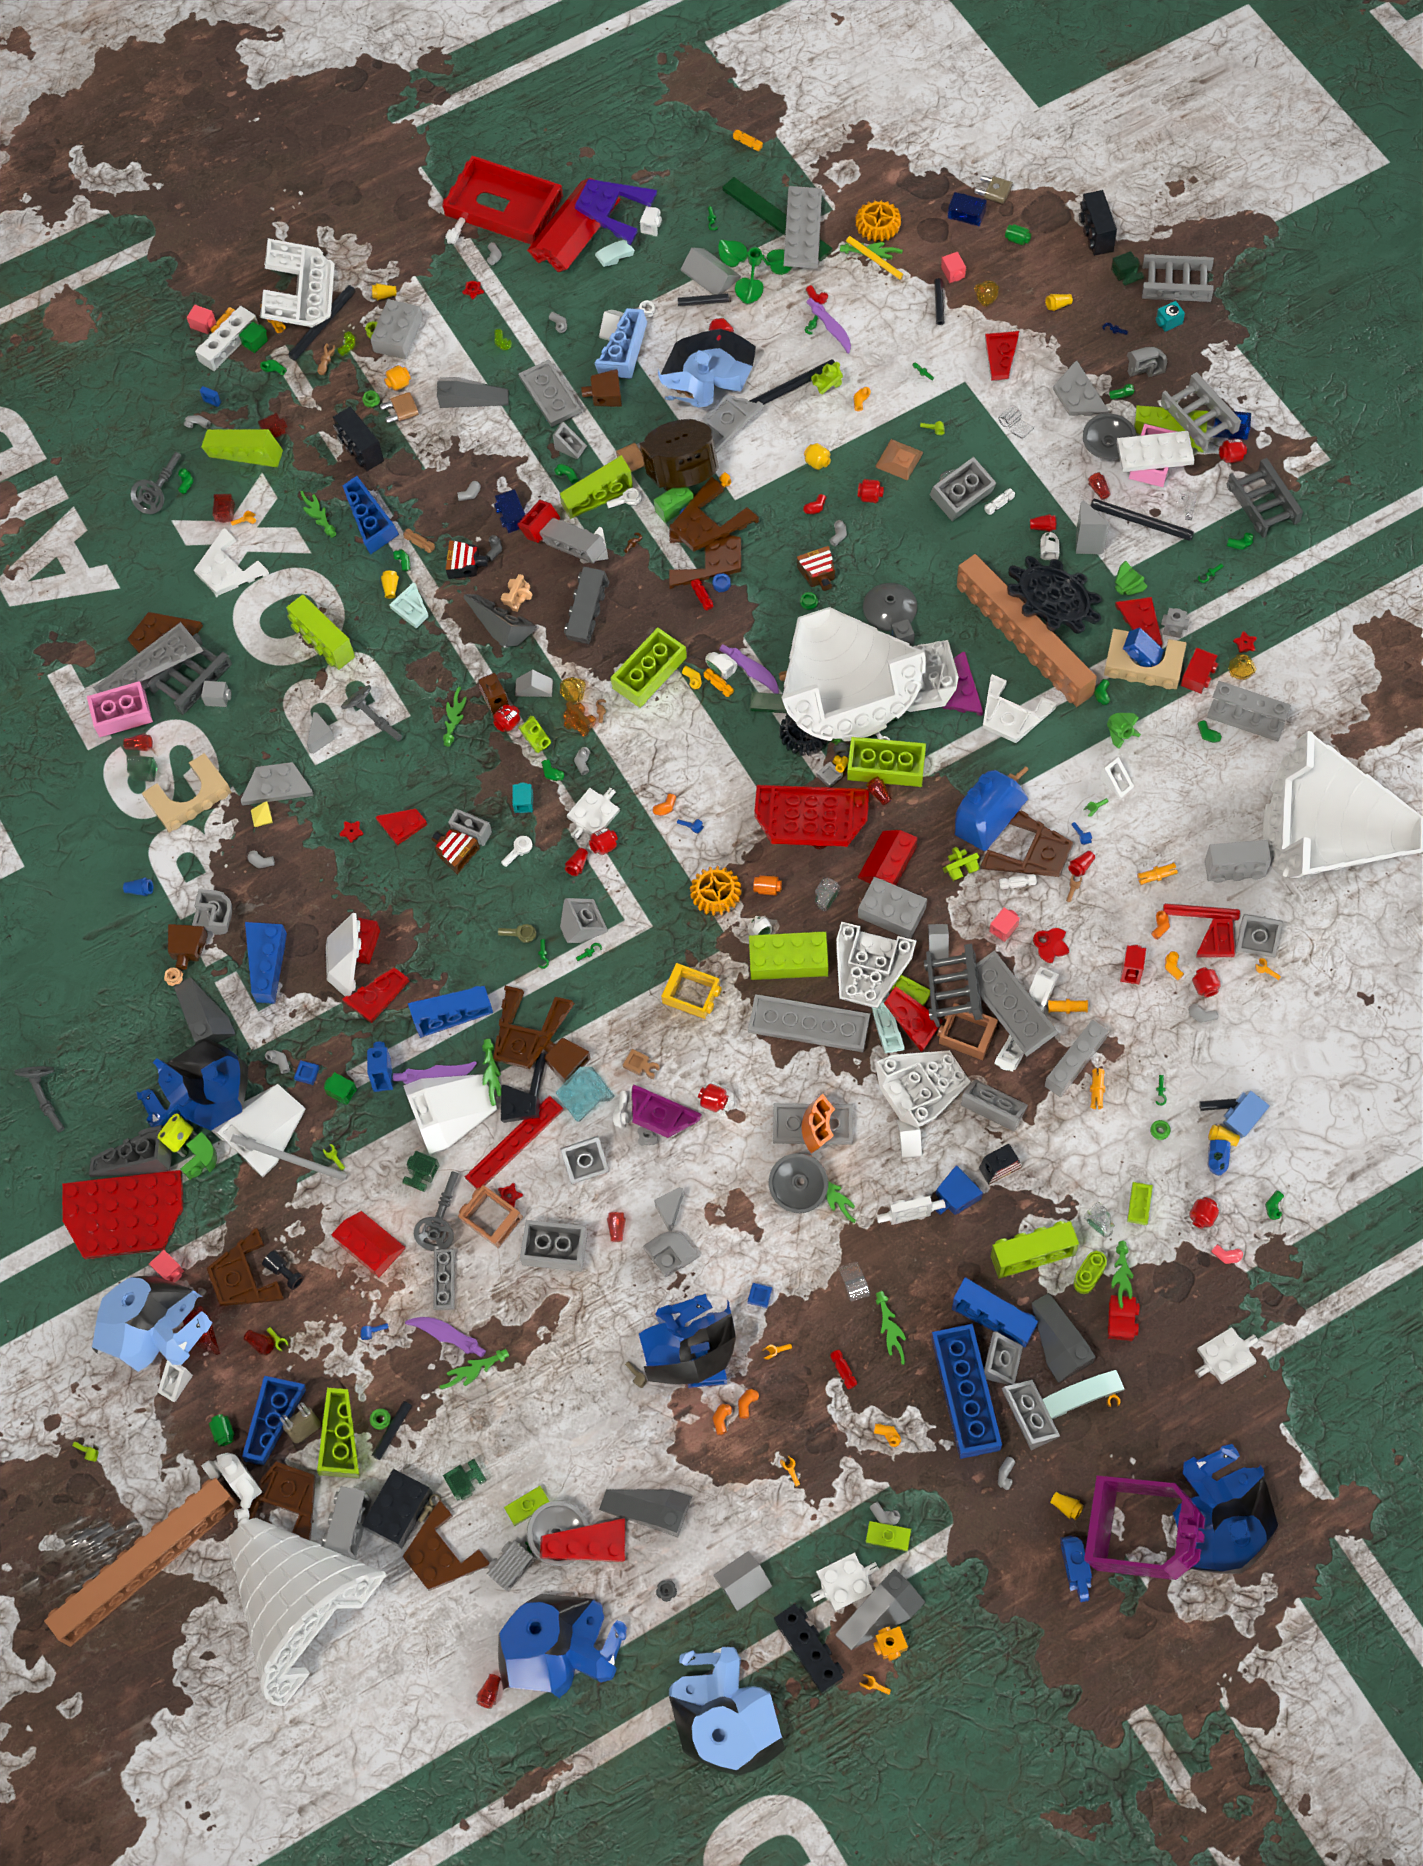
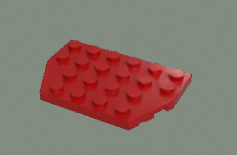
(811, 814)
(122, 1213)

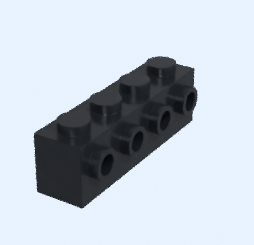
(808, 1649)

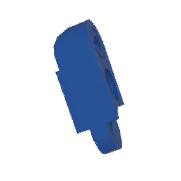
(1076, 1568)

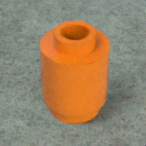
(767, 885)

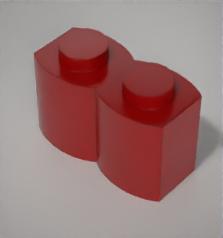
(1122, 1321)

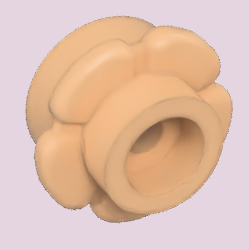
(173, 972)

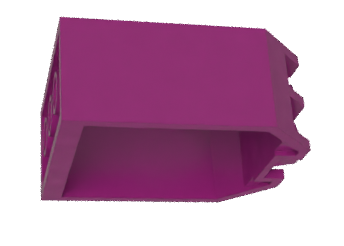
(1101, 1524)

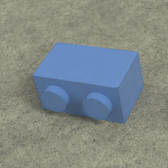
(1245, 1114)

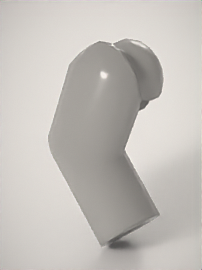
(495, 254)
(840, 533)
(258, 861)
(1200, 1015)
(278, 1058)
(1004, 1471)
(885, 1517)

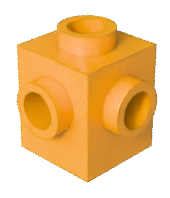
(890, 1635)

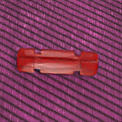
(702, 594)
(843, 1369)

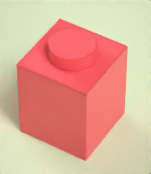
(953, 267)
(201, 319)
(1004, 924)
(167, 1267)

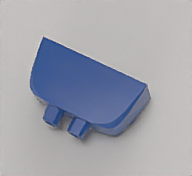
(988, 809)

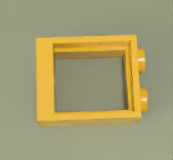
(676, 976)

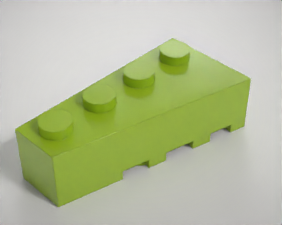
(1162, 418)
(243, 445)
(597, 488)
(337, 1442)

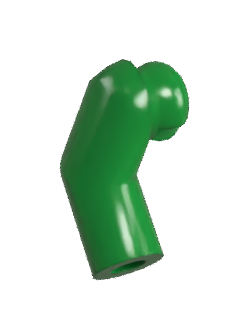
(273, 365)
(1127, 391)
(187, 480)
(1242, 543)
(403, 556)
(1272, 1205)

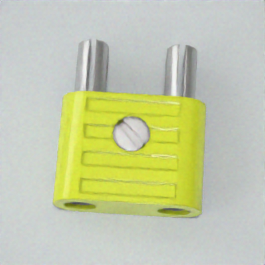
(176, 1133)

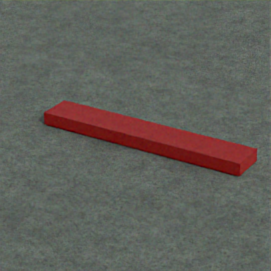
(513, 1144)

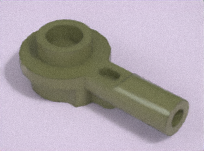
(525, 933)

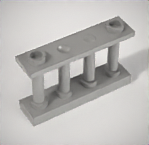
(1172, 291)
(1207, 397)
(1244, 719)

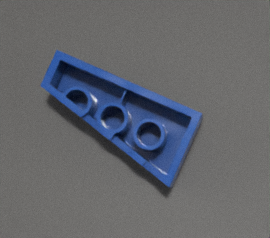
(371, 519)
(265, 959)
(449, 1010)
(993, 1312)
(275, 1399)

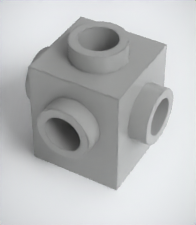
(1174, 622)

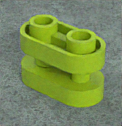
(1090, 1272)

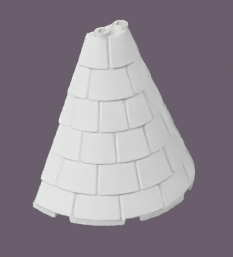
(848, 676)
(1333, 814)
(289, 1595)

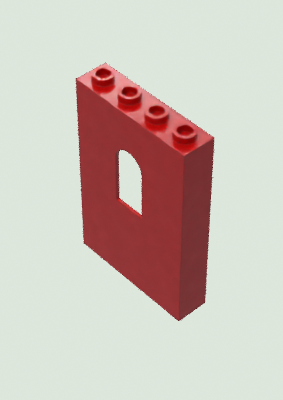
(529, 206)

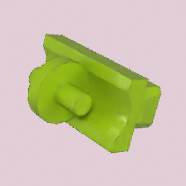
(830, 377)
(534, 734)
(954, 868)

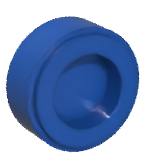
(721, 582)

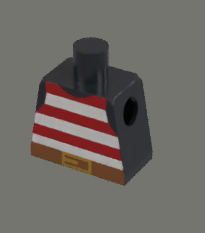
(463, 560)
(1001, 1163)

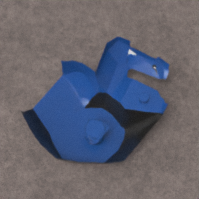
(201, 1084)
(692, 1352)
(1235, 1511)
(552, 1639)

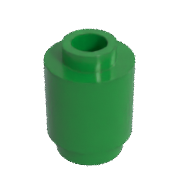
(1018, 234)
(221, 1430)

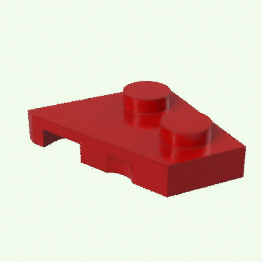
(1218, 940)

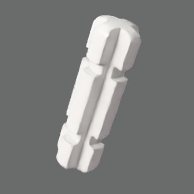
(999, 501)
(1019, 881)

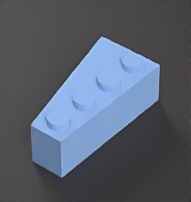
(624, 344)

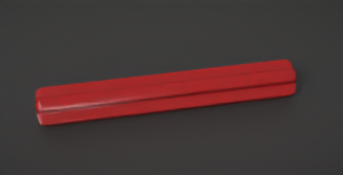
(1201, 911)

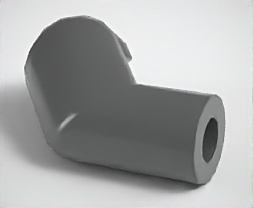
(496, 547)

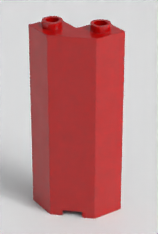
(565, 234)

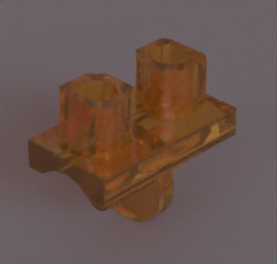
(576, 719)

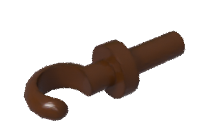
(632, 542)

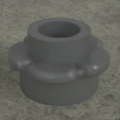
(842, 749)
(666, 1585)

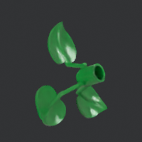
(734, 252)

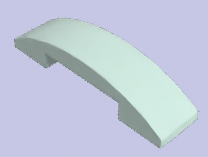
(887, 1029)
(1083, 1393)

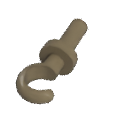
(428, 1508)

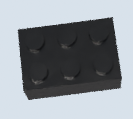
(1098, 222)
(358, 439)
(397, 1508)

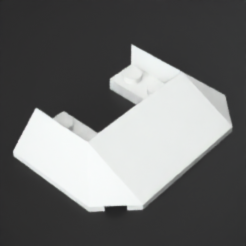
(314, 284)

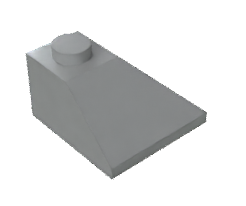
(581, 920)

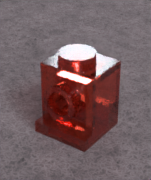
(273, 424)
(223, 508)

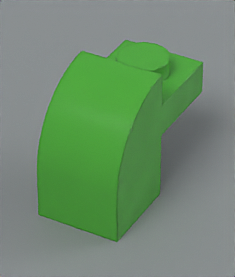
(204, 1157)

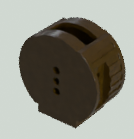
(679, 454)

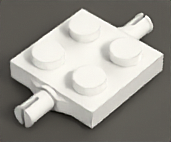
(592, 812)
(910, 1210)
(1226, 1355)
(844, 1582)

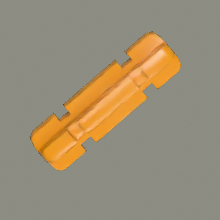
(747, 140)
(223, 318)
(718, 682)

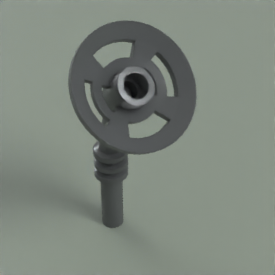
(155, 491)
(359, 701)
(34, 1075)
(435, 1227)

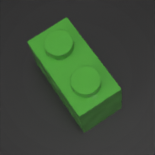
(672, 502)

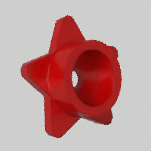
(473, 285)
(1245, 647)
(351, 836)
(510, 1190)

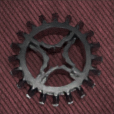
(789, 728)

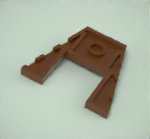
(697, 529)
(720, 557)
(1045, 856)
(523, 1045)

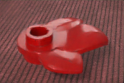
(1053, 946)

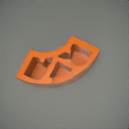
(816, 1123)

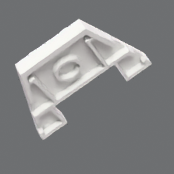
(220, 571)
(1008, 718)

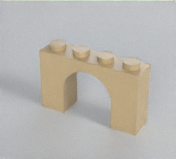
(1164, 674)
(173, 813)

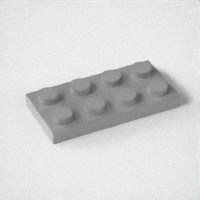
(550, 393)
(788, 1123)

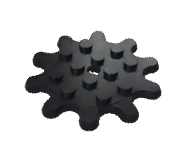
(1054, 595)

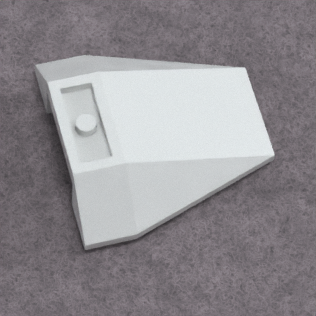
(939, 678)
(341, 955)
(869, 964)
(920, 1084)
(448, 1108)
(267, 1119)

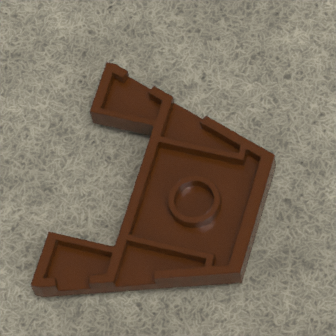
(155, 626)
(233, 1277)
(291, 1491)
(433, 1559)

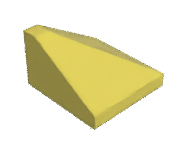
(261, 815)

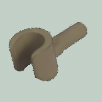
(640, 1379)

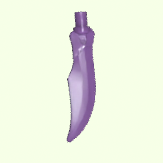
(830, 324)
(752, 668)
(437, 1071)
(446, 1333)

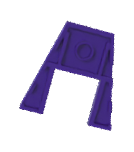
(600, 197)

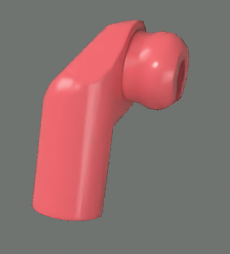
(1227, 1257)

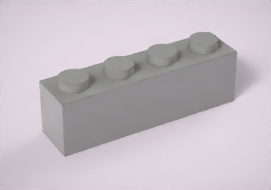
(573, 540)
(1076, 1058)

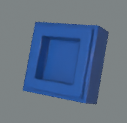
(210, 396)
(306, 1072)
(759, 1295)

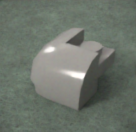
(1147, 360)
(212, 911)
(670, 1252)

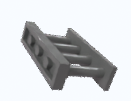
(1275, 485)
(194, 689)
(971, 990)

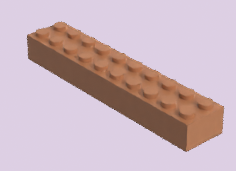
(1027, 633)
(140, 1562)

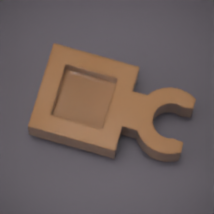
(638, 1063)

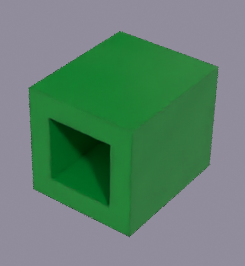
(253, 337)
(340, 1088)

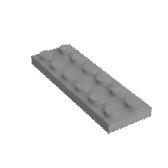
(802, 227)
(1013, 1005)
(809, 1023)

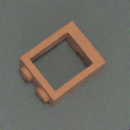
(980, 1052)
(506, 1226)

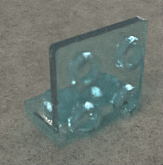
(583, 1092)

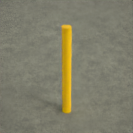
(874, 257)

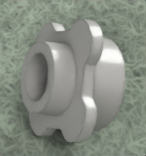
(643, 1140)

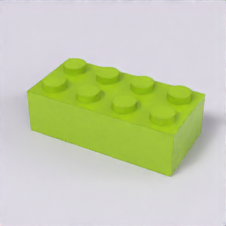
(320, 632)
(648, 667)
(888, 759)
(788, 955)
(1034, 1249)

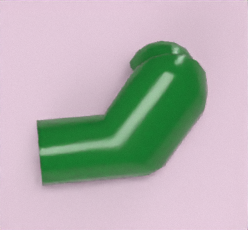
(563, 469)
(1100, 692)
(1208, 734)
(551, 773)

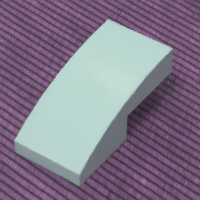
(612, 253)

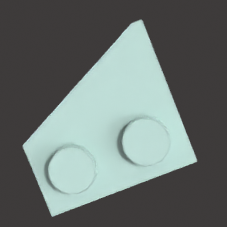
(410, 606)

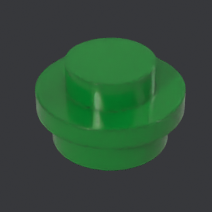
(808, 601)

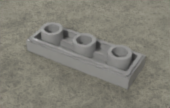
(444, 1290)

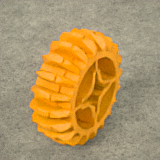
(878, 220)
(729, 885)

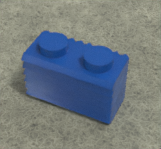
(1142, 648)

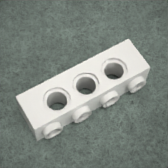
(224, 339)

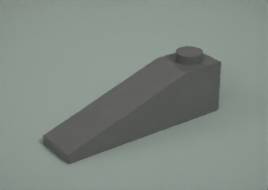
(202, 1014)
(651, 1508)

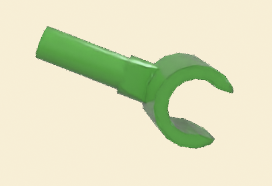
(1093, 807)

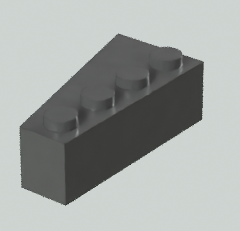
(586, 605)

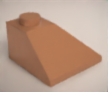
(899, 459)

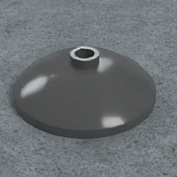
(1103, 430)
(883, 613)
(789, 1192)

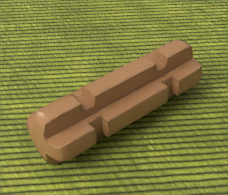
(419, 540)

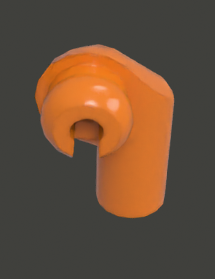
(666, 807)
(1162, 924)
(744, 1401)
(718, 1418)

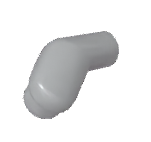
(561, 323)
(196, 419)
(471, 492)
(581, 759)

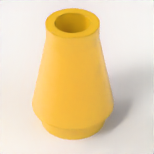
(383, 291)
(1057, 301)
(389, 582)
(1219, 1132)
(1068, 1506)

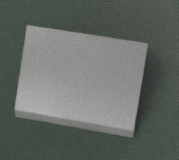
(1259, 935)
(584, 1159)
(1002, 1359)
(743, 1580)

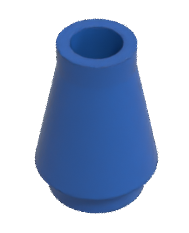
(139, 887)

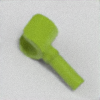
(938, 426)
(333, 1155)
(277, 1339)
(91, 1453)

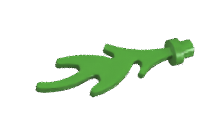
(875, 247)
(315, 512)
(452, 714)
(491, 1073)
(835, 1197)
(1121, 1274)
(893, 1330)
(473, 1371)

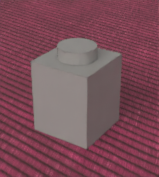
(215, 693)

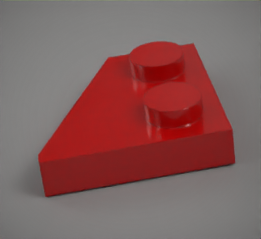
(401, 824)

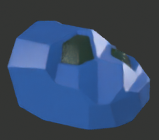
(1218, 1156)

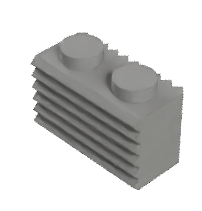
(471, 826)
(510, 1565)

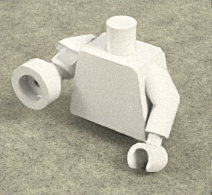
(237, 1477)

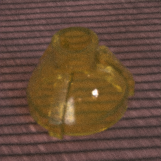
(986, 292)
(1240, 669)
(572, 689)

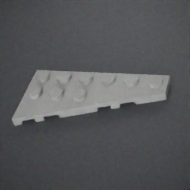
(160, 655)

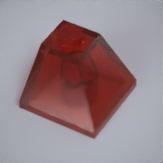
(208, 1339)

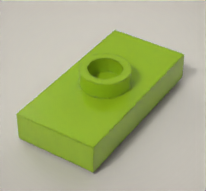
(913, 989)
(1139, 1203)
(526, 1505)
(888, 1536)

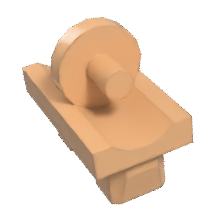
(518, 593)

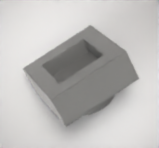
(829, 775)

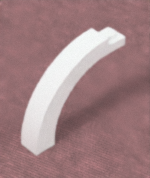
(1040, 992)

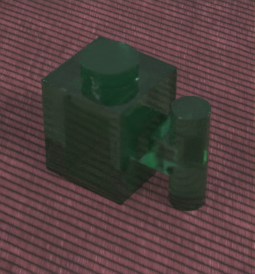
(1126, 268)
(142, 768)
(422, 1168)
(460, 1481)

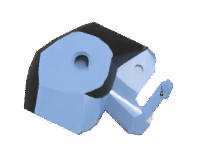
(703, 361)
(139, 1321)
(724, 1723)

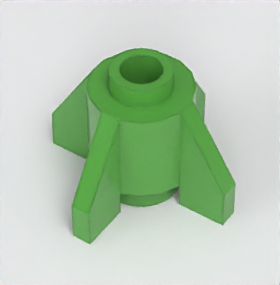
(1128, 580)
(1121, 727)

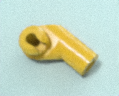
(841, 763)

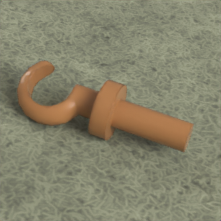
(600, 710)

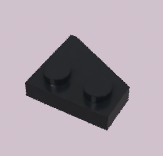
(518, 1105)

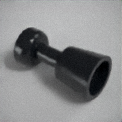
(278, 1265)

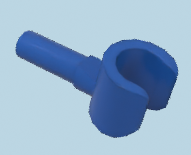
(696, 827)
(1085, 838)
(366, 1331)

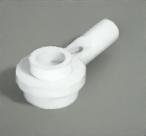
(453, 235)
(631, 497)
(522, 846)
(621, 1117)

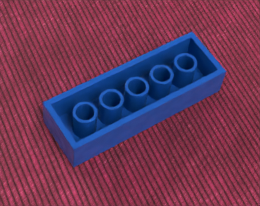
(966, 1391)

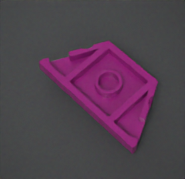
(966, 695)
(660, 1113)

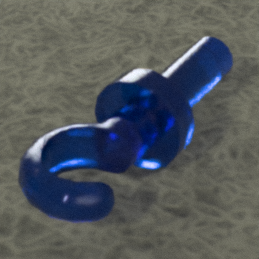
(1115, 329)

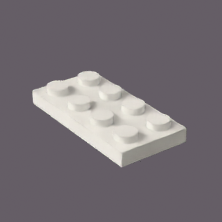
(1155, 451)

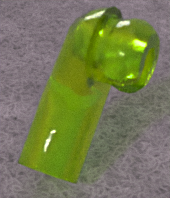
(500, 342)
(348, 345)

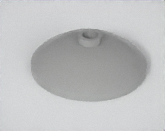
(550, 1519)

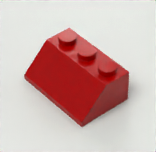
(889, 857)
(368, 1243)

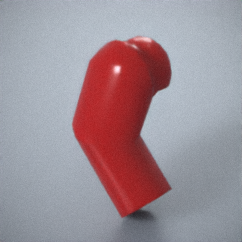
(820, 298)
(815, 507)

